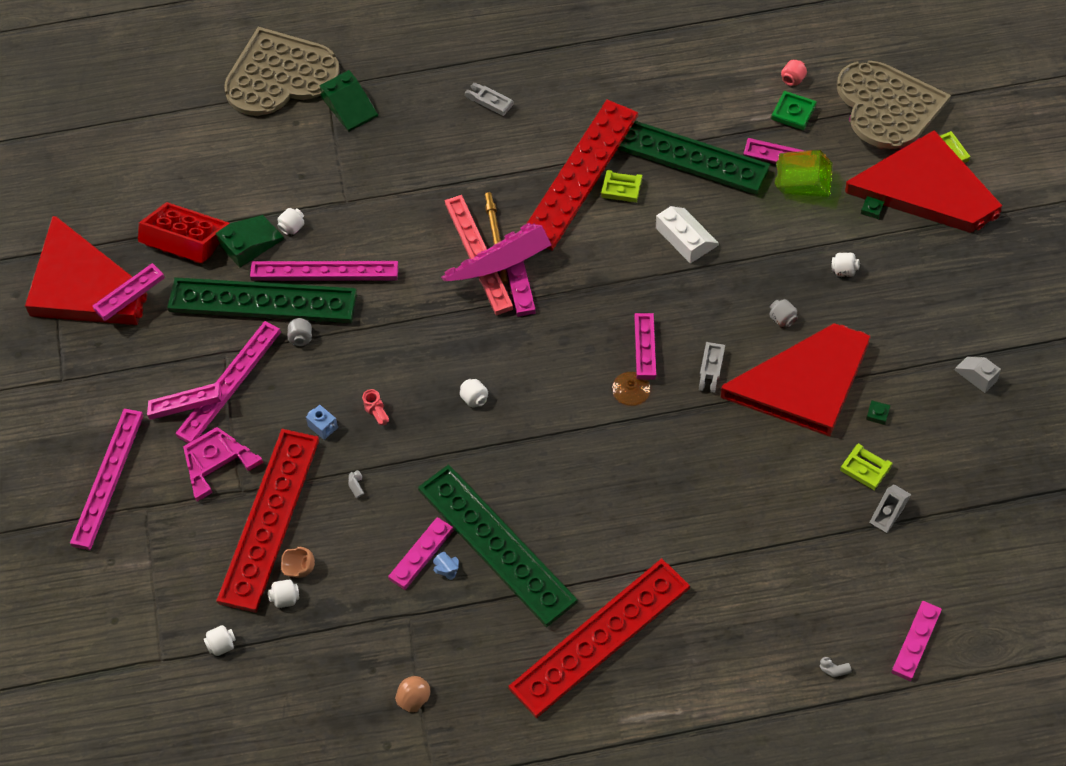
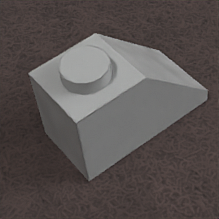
(979, 372)
(890, 508)

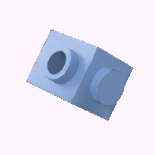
(321, 422)

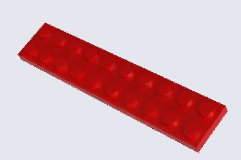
(582, 170)
(268, 521)
(598, 638)

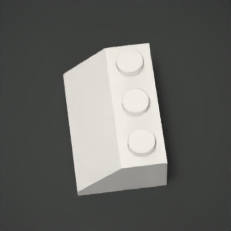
(685, 233)

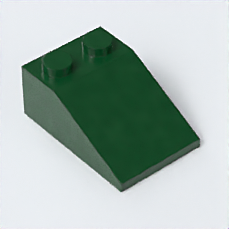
(348, 100)
(248, 239)

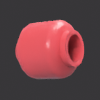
(793, 73)

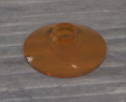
(630, 394)

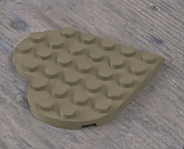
(278, 69)
(888, 104)

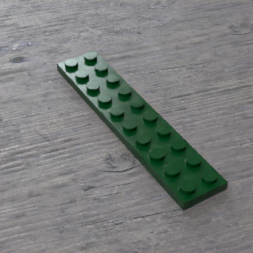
(695, 157)
(262, 300)
(498, 545)

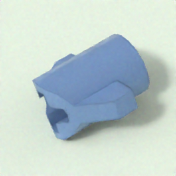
(446, 565)

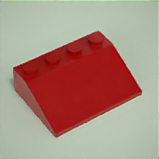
(181, 232)

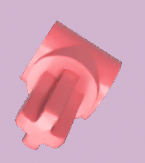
(376, 407)

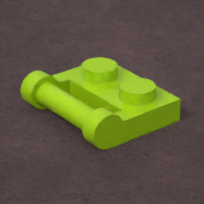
(621, 190)
(863, 470)

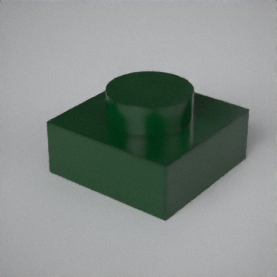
(872, 207)
(878, 412)

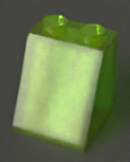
(804, 173)

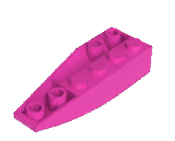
(503, 254)

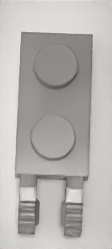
(489, 98)
(711, 364)

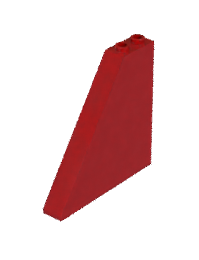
(929, 183)
(74, 278)
(805, 381)

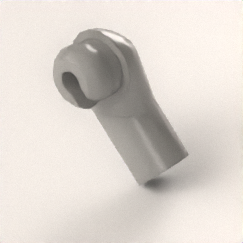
(353, 479)
(834, 670)

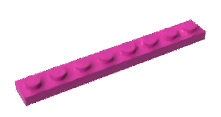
(323, 270)
(230, 381)
(106, 479)

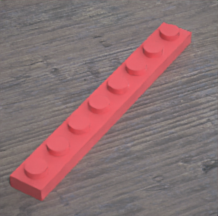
(474, 244)

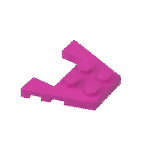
(211, 453)

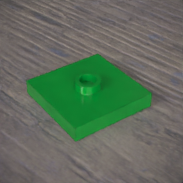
(793, 110)

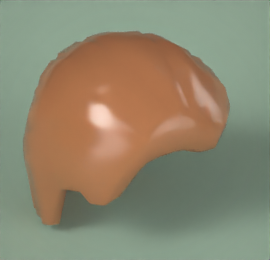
(297, 562)
(412, 693)

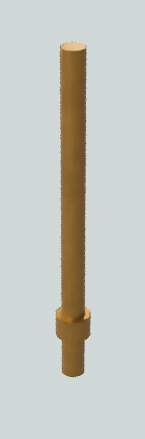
(491, 211)

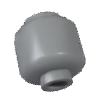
(783, 313)
(299, 332)

